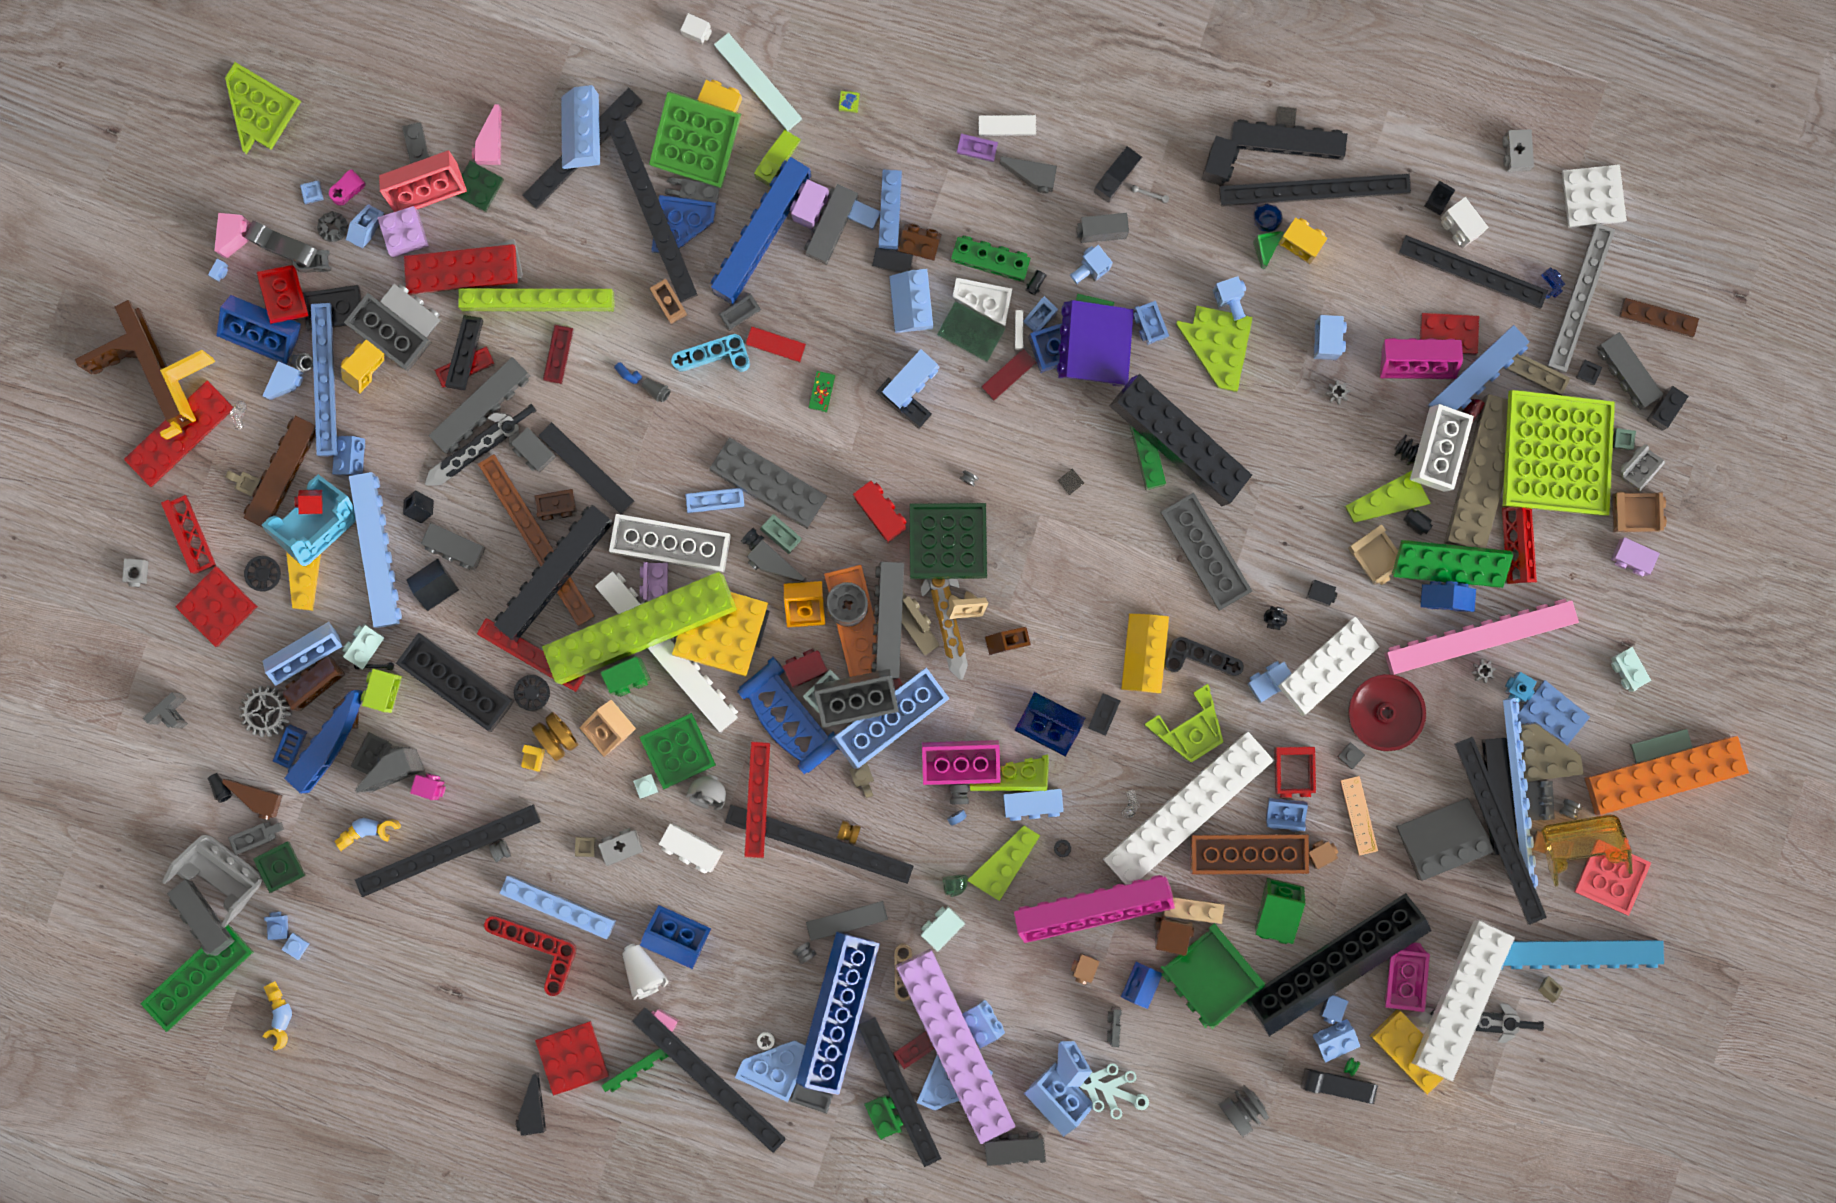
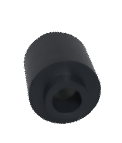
(1418, 521)

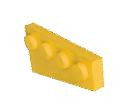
(303, 582)

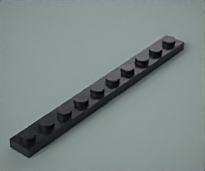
(1315, 189)
(653, 211)
(1500, 830)
(826, 846)
(448, 850)
(708, 1080)

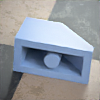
(364, 226)
(283, 381)
(1071, 1064)

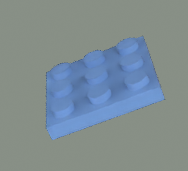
(1553, 713)

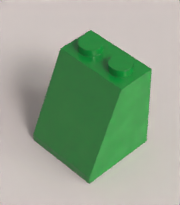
(1280, 911)

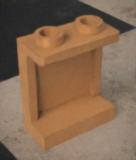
(1638, 512)

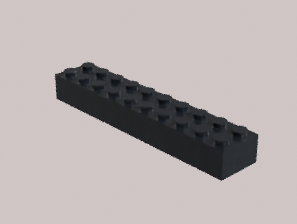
(1338, 964)

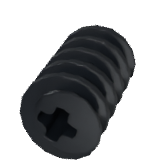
(1407, 450)

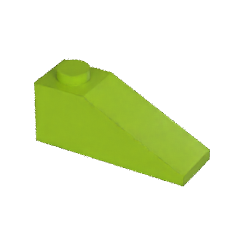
(772, 161)

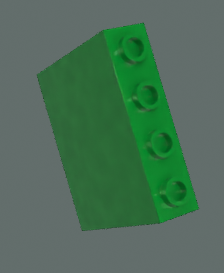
(1213, 977)

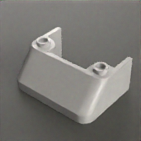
(219, 868)

